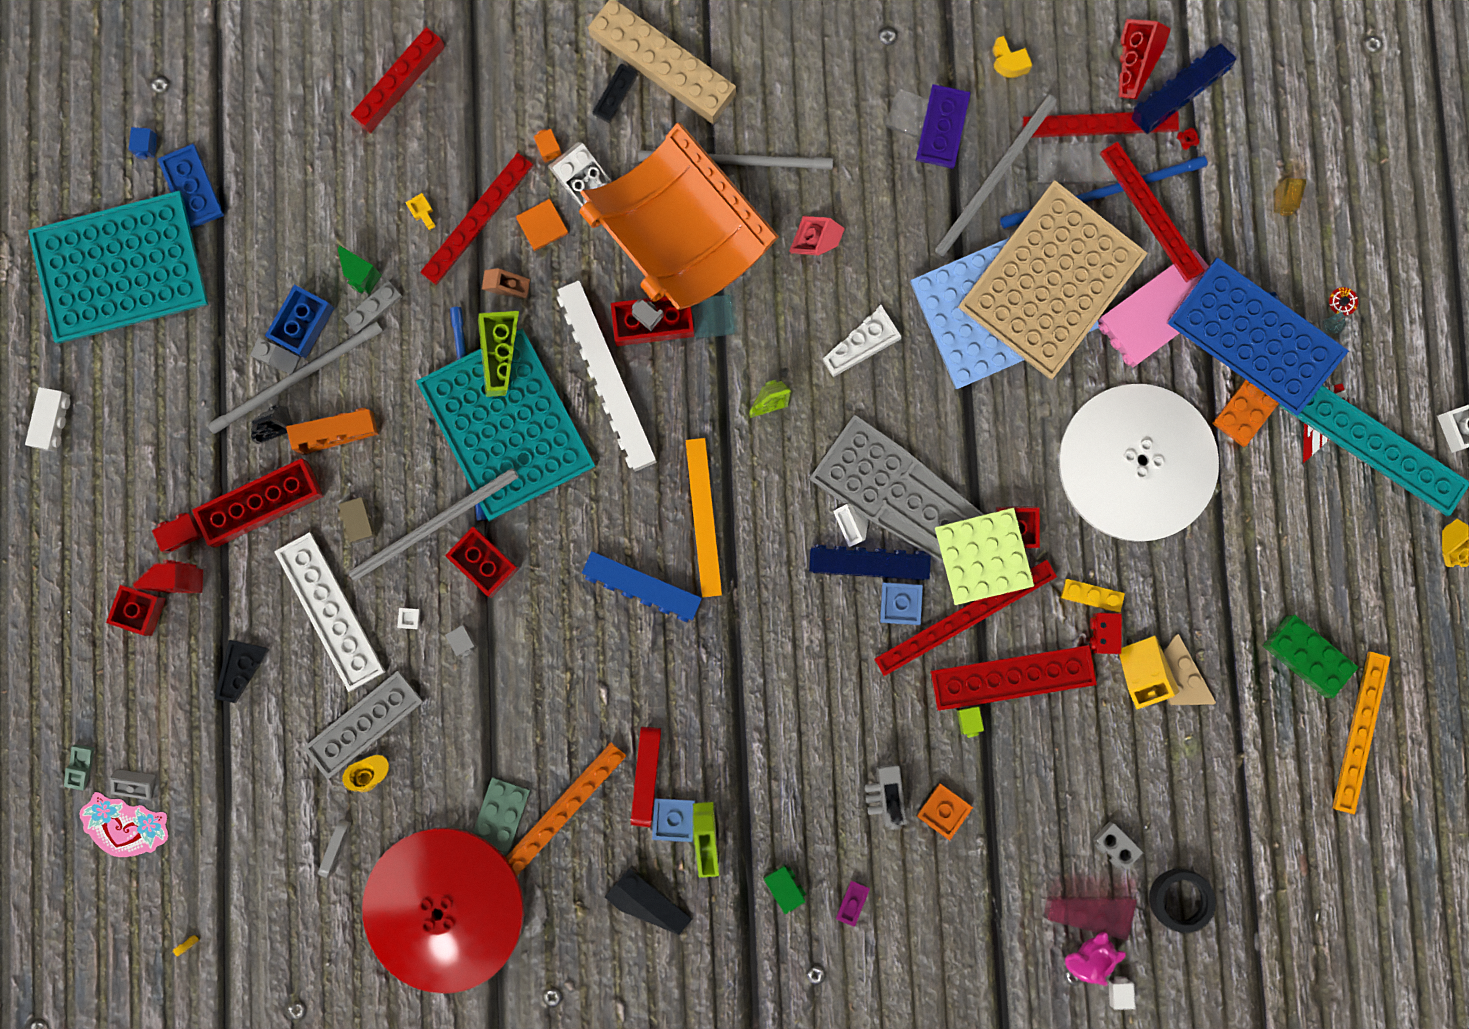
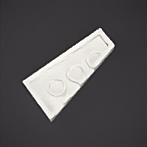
(869, 338)

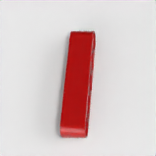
(645, 776)

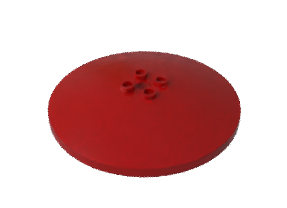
(478, 904)

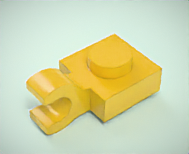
(420, 209)

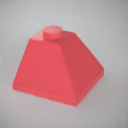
(816, 236)

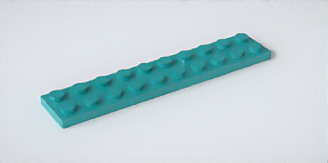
(1383, 450)

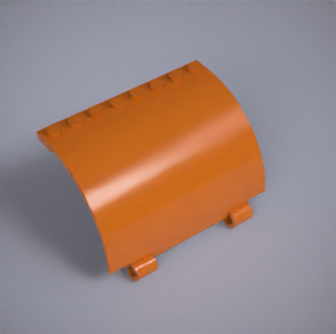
(680, 222)

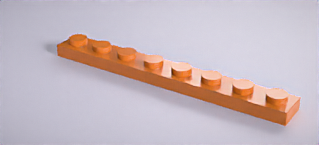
(565, 807)

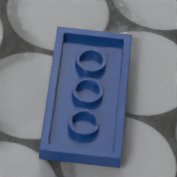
(187, 174)

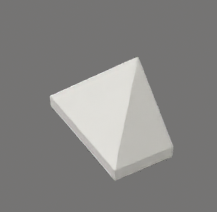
(852, 524)

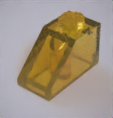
(1288, 196)

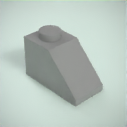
(275, 356)

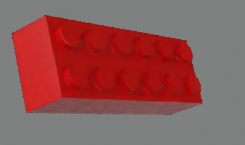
(257, 503)

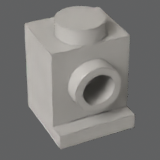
(646, 314)

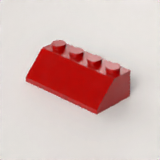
(172, 577)

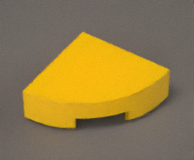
(182, 948)

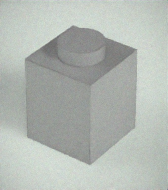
(461, 641)

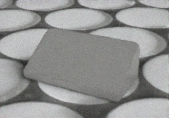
(132, 784)

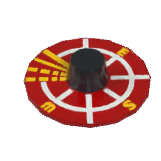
(1343, 301)

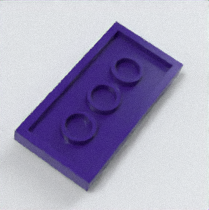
(943, 126)

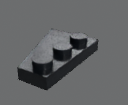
(238, 669)

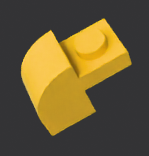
(1008, 63)

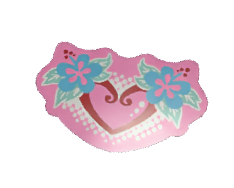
(123, 828)

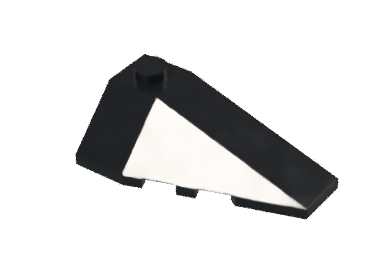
(270, 424)
(641, 899)

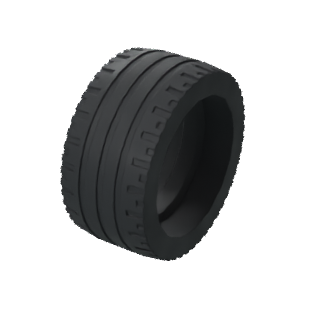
(1206, 908)

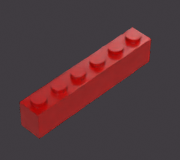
(397, 80)

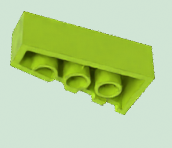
(497, 341)

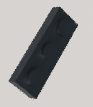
(615, 93)

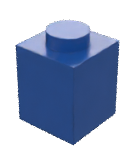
(142, 142)

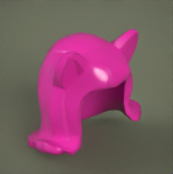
(1094, 960)

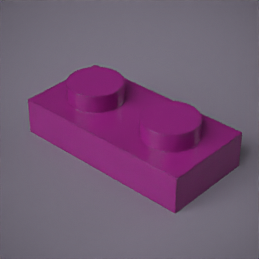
(852, 903)

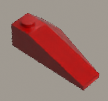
(1142, 47)

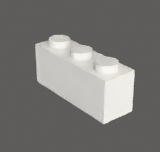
(47, 419)

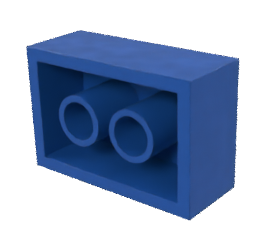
(299, 321)

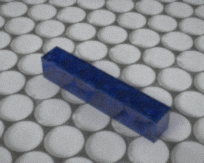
(1183, 88)
(868, 563)

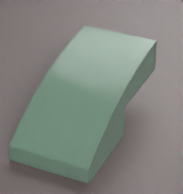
(80, 766)

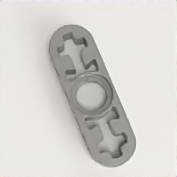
(334, 848)

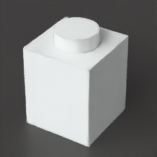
(1121, 993)

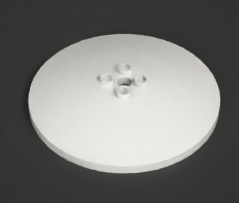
(1103, 469)

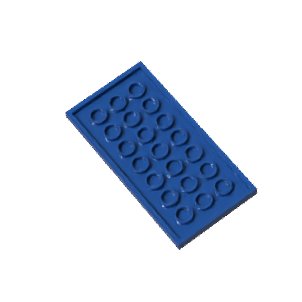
(1257, 336)

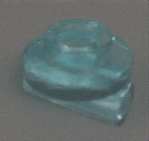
(1335, 323)

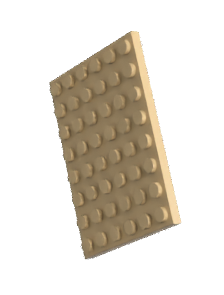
(1052, 280)

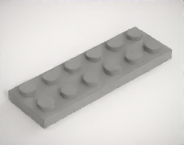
(363, 725)

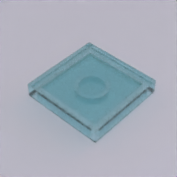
(713, 317)

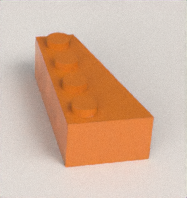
(332, 431)

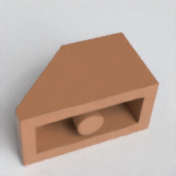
(505, 283)

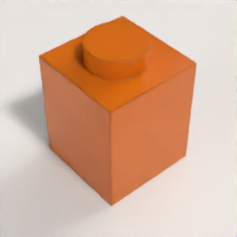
(547, 145)

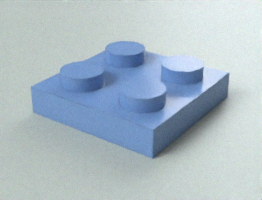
(901, 603)
(673, 820)

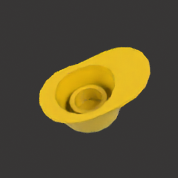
(366, 773)

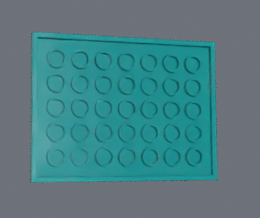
(118, 267)
(513, 431)

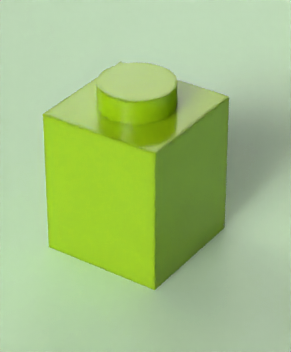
(970, 721)

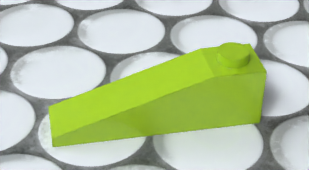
(770, 398)

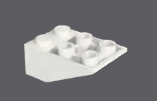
(578, 172)

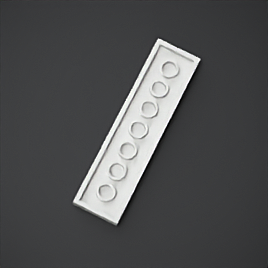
(329, 612)

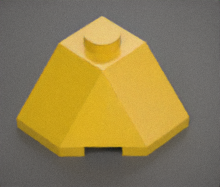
(1456, 544)

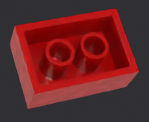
(482, 562)

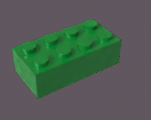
(1310, 656)

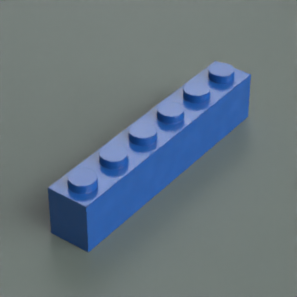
(641, 586)

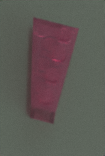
(1092, 913)

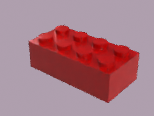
(629, 331)

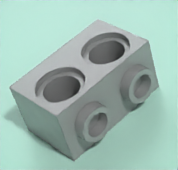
(1120, 842)

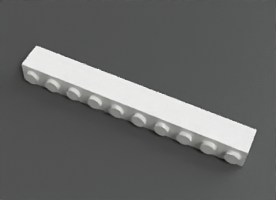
(607, 376)

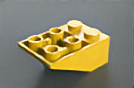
(1147, 673)

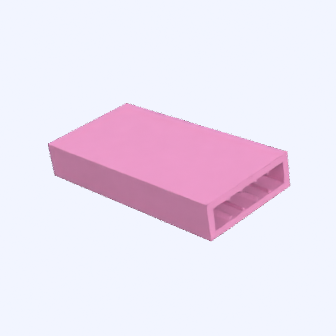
(1140, 322)

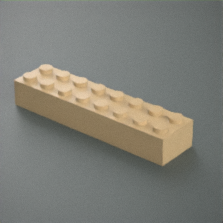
(662, 60)

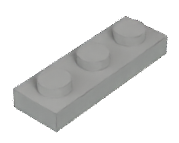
(373, 307)

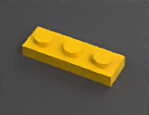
(1092, 595)

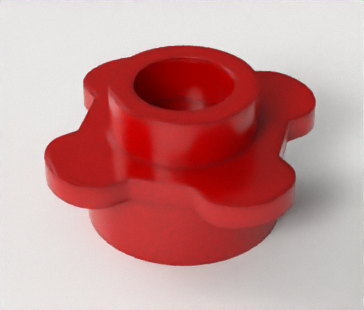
(1192, 134)

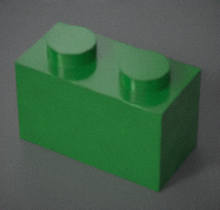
(785, 889)

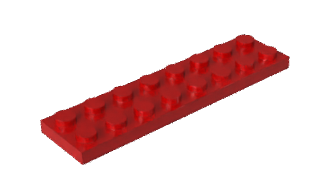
(1013, 678)

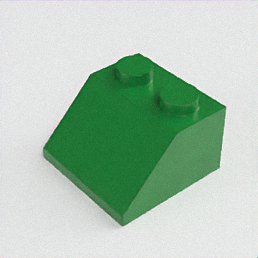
(360, 273)

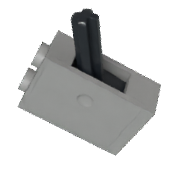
(889, 796)

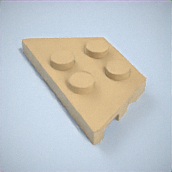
(1186, 675)

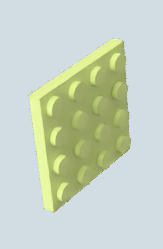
(984, 556)

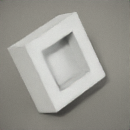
(408, 618)

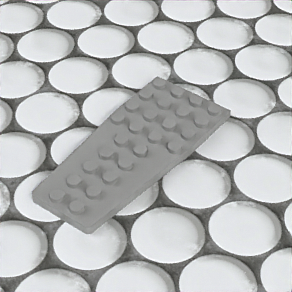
(890, 487)

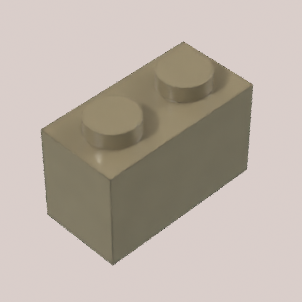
(357, 520)

